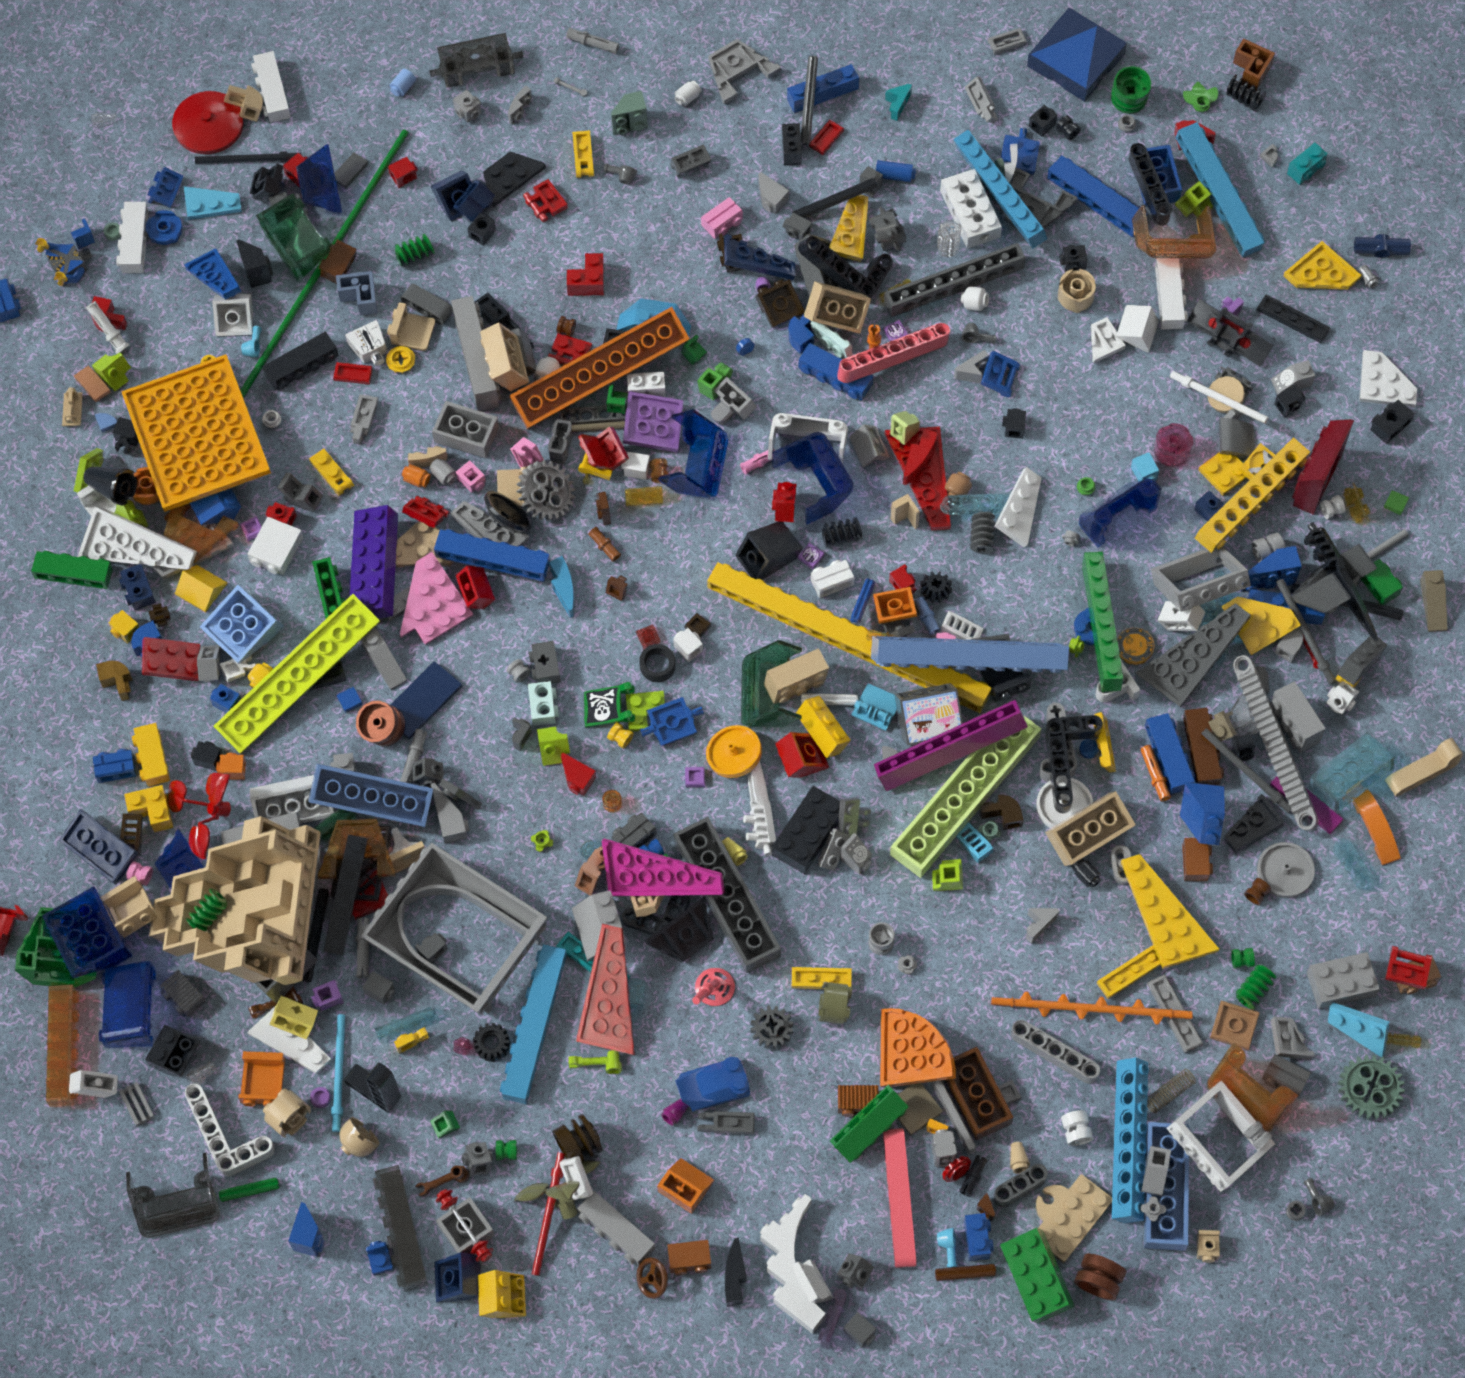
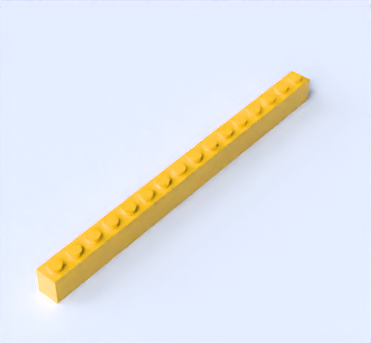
(835, 631)

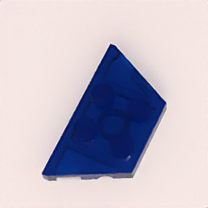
(319, 182)
(177, 859)

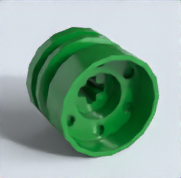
(1130, 90)

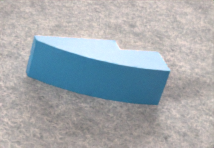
(562, 584)

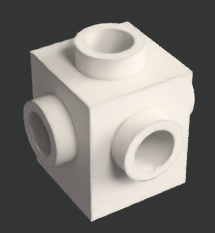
(1342, 698)

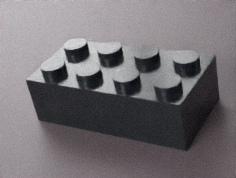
(807, 830)

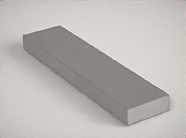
(1182, 1028)
(954, 1116)

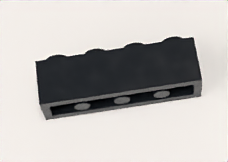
(300, 361)

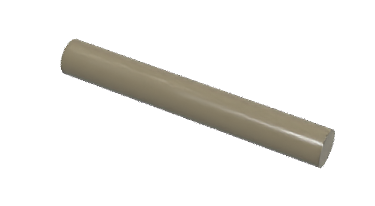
(597, 426)

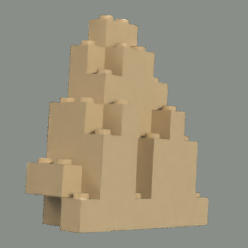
(268, 898)

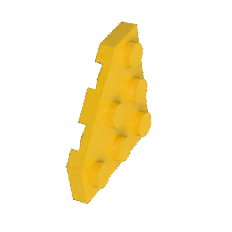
(1322, 270)
(1266, 623)

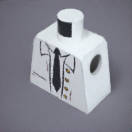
(368, 343)

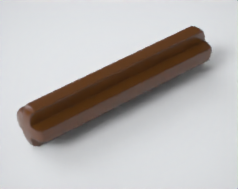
(965, 1272)

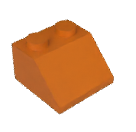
(894, 605)

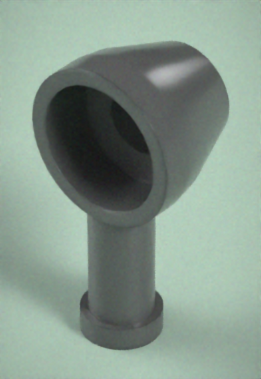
(626, 173)
(972, 330)
(1326, 1202)

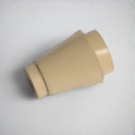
(1018, 1158)

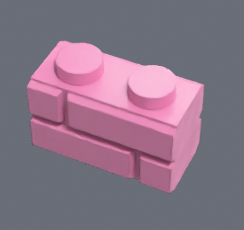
(722, 218)

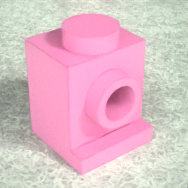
(469, 472)

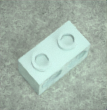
(539, 704)

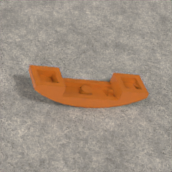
(1378, 827)

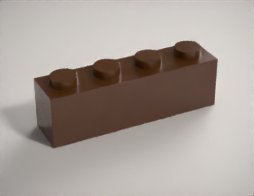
(1202, 752)

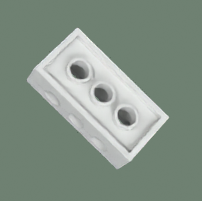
(971, 208)

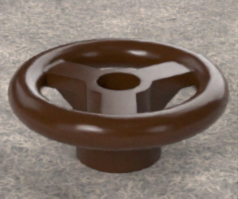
(656, 1276)

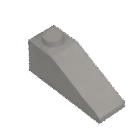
(383, 659)
(450, 818)

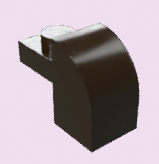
(1006, 808)

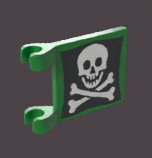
(604, 706)

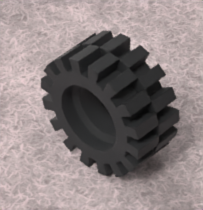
(491, 1030)

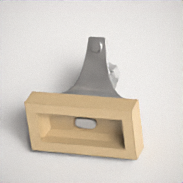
(404, 851)

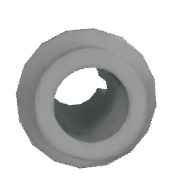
(1370, 280)

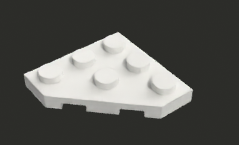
(1384, 381)

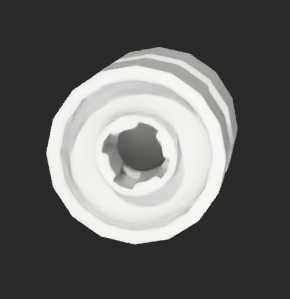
(1077, 1129)

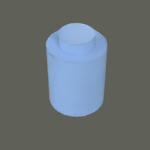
(402, 82)

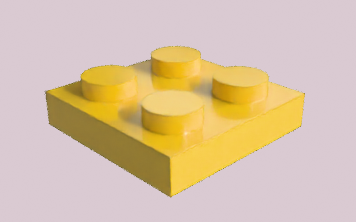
(1223, 472)

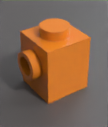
(233, 765)

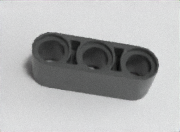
(427, 304)
(1027, 1178)

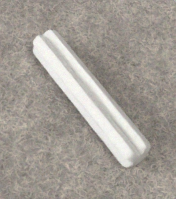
(833, 699)

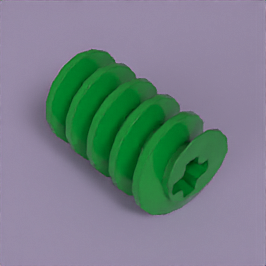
(413, 249)
(208, 911)
(1254, 985)

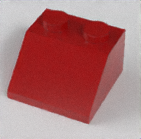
(801, 755)

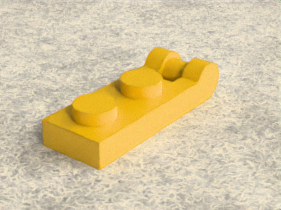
(583, 153)
(331, 472)

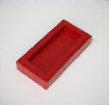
(826, 137)
(352, 373)

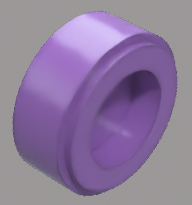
(320, 1097)

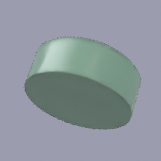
(111, 231)

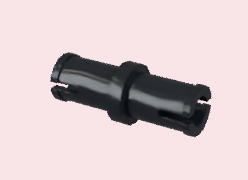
(973, 1176)

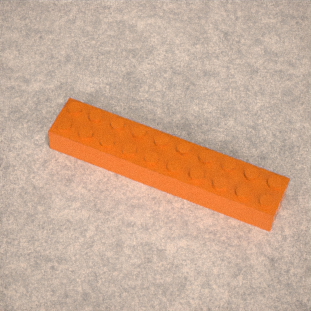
(599, 368)

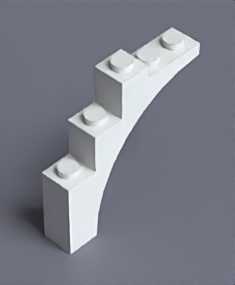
(781, 1240)

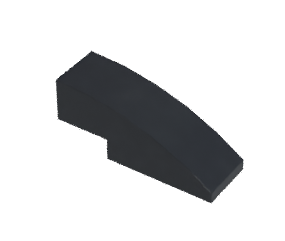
(734, 1275)

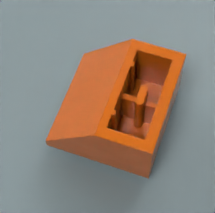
(685, 1185)

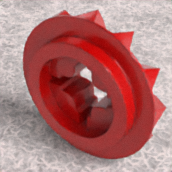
(956, 1169)

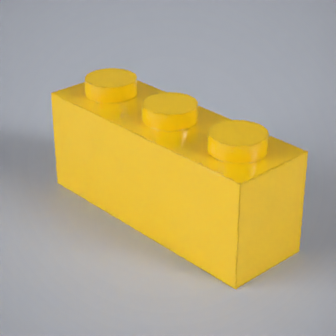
(823, 726)
(150, 754)

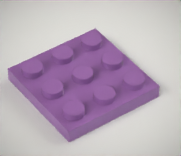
(650, 422)

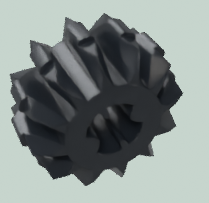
(931, 582)

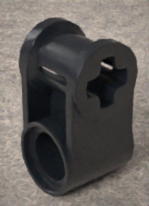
(1244, 746)

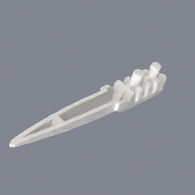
(761, 812)

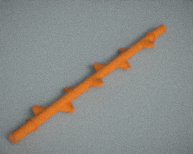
(1100, 1007)

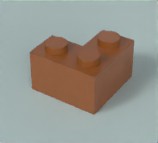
(1255, 61)

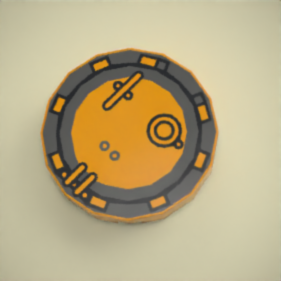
(1135, 646)

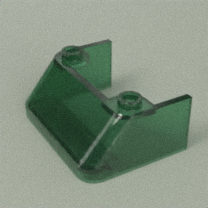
(756, 704)

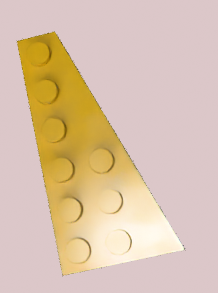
(1169, 925)

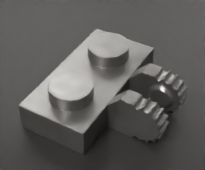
(848, 816)

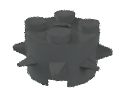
(888, 229)

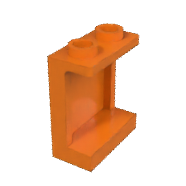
(261, 1077)

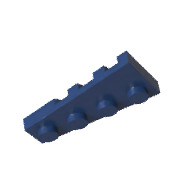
(745, 257)

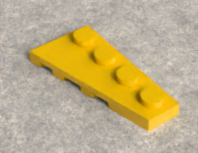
(851, 229)

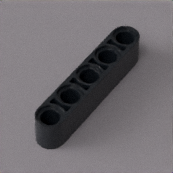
(1152, 191)

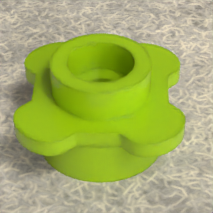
(1076, 646)
(544, 834)

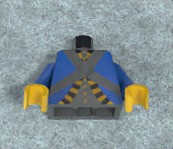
(65, 261)

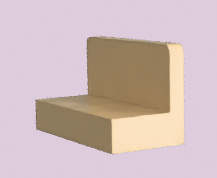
(903, 509)

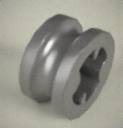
(1295, 1217)

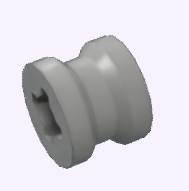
(518, 670)

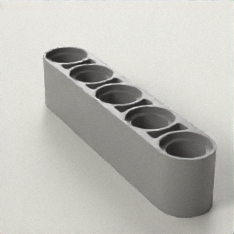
(1051, 1043)

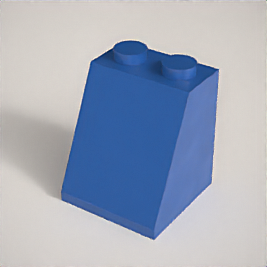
(1203, 811)

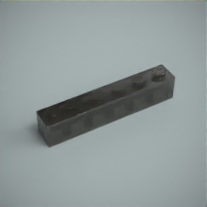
(401, 1228)

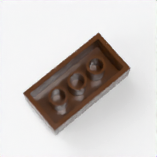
(978, 1095)

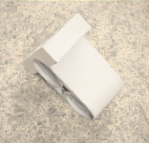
(1130, 687)

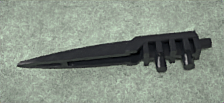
(1326, 552)

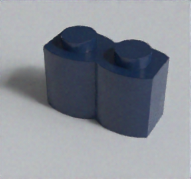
(474, 201)

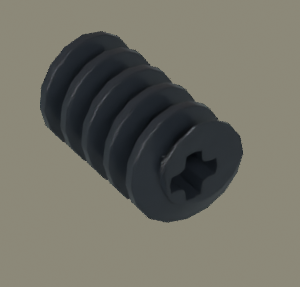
(1244, 93)
(841, 531)

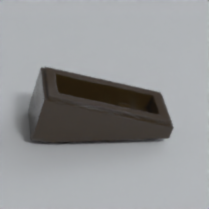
(138, 834)

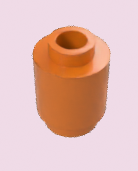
(416, 476)

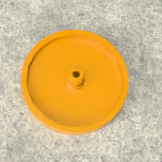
(734, 751)

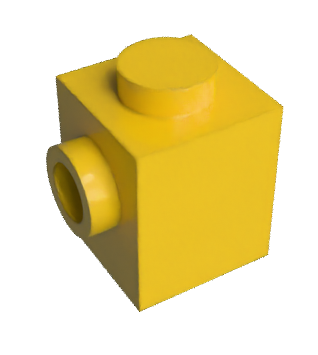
(123, 626)

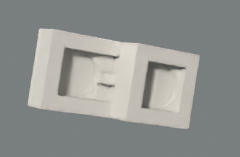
(1010, 166)

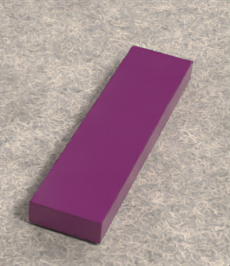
(1326, 816)

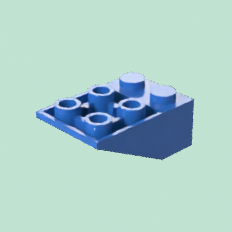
(1279, 565)

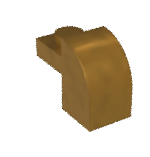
(115, 673)

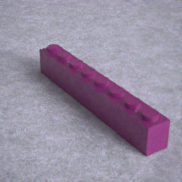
(950, 745)

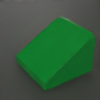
(444, 1123)

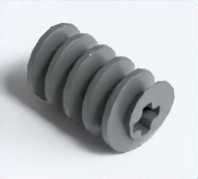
(981, 532)

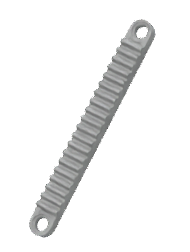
(1275, 743)

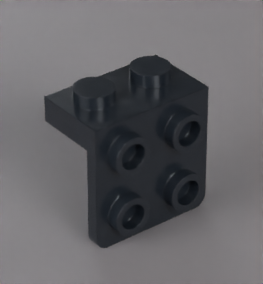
(1005, 683)

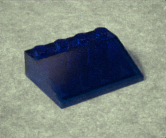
(86, 934)

